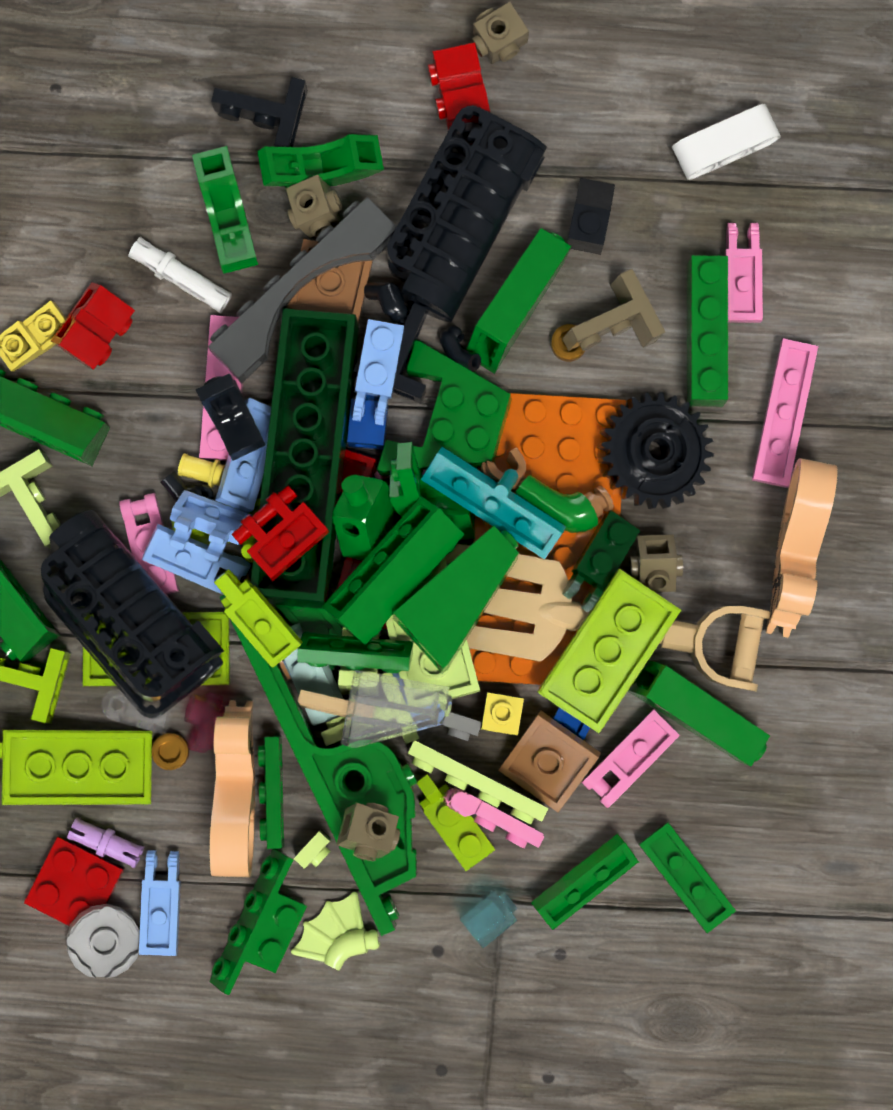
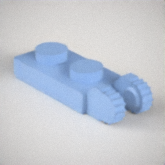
(378, 367)
(160, 908)

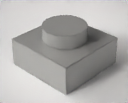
(461, 726)

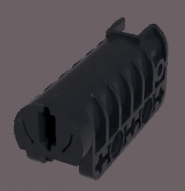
(469, 212)
(133, 614)

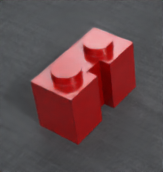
(459, 81)
(93, 325)

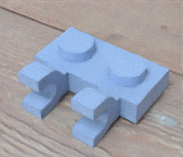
(208, 516)

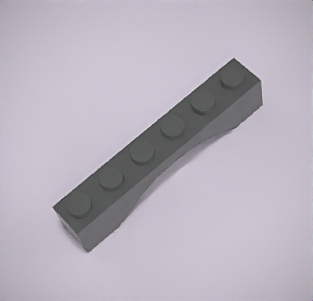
(355, 239)

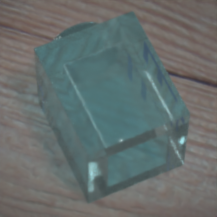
(489, 917)

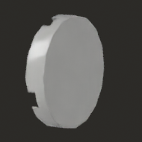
(103, 941)

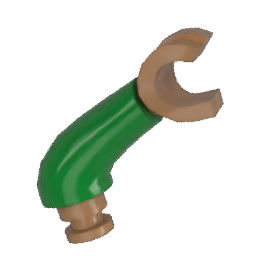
(573, 510)

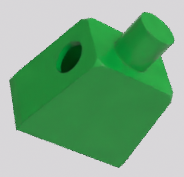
(363, 515)

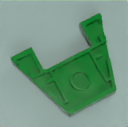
(465, 417)

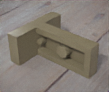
(633, 312)

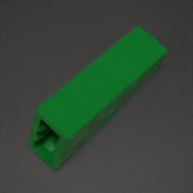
(518, 299)
(455, 599)
(699, 713)

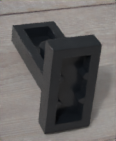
(265, 113)
(403, 385)
(230, 416)

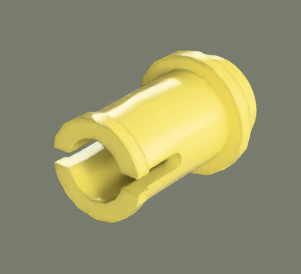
(201, 469)

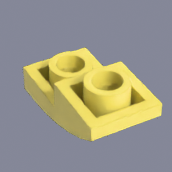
(31, 337)

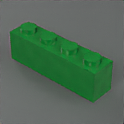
(707, 331)
(393, 570)

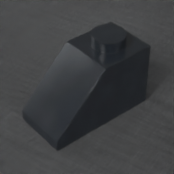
(591, 216)

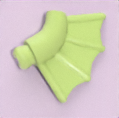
(336, 934)

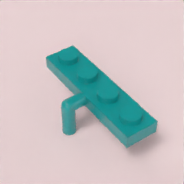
(493, 501)

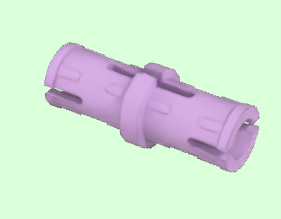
(105, 842)

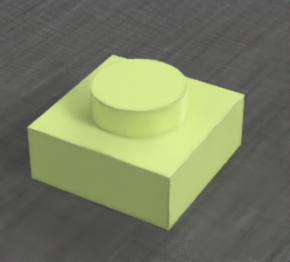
(314, 851)

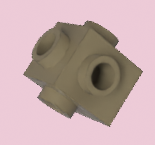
(499, 33)
(313, 206)
(656, 563)
(369, 831)

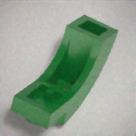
(335, 162)
(225, 209)
(408, 487)

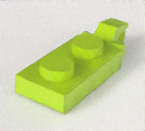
(257, 619)
(458, 832)

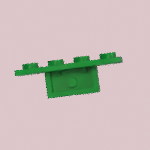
(263, 927)

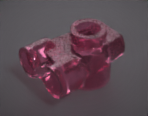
(203, 713)

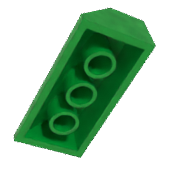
(51, 420)
(22, 623)

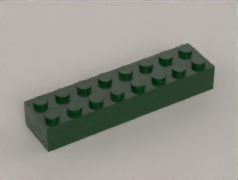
(309, 442)

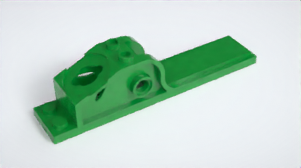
(326, 771)

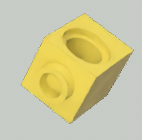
(502, 714)

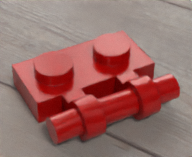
(287, 540)

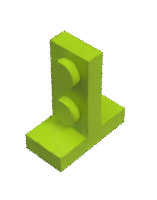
(48, 685)

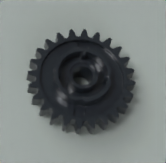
(630, 455)

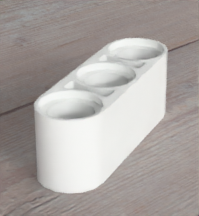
(726, 141)

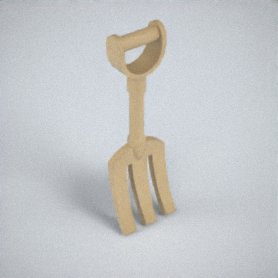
(555, 614)

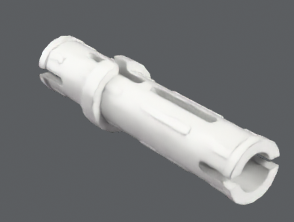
(174, 271)

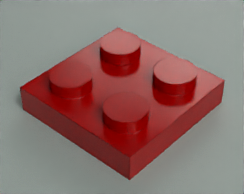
(72, 882)

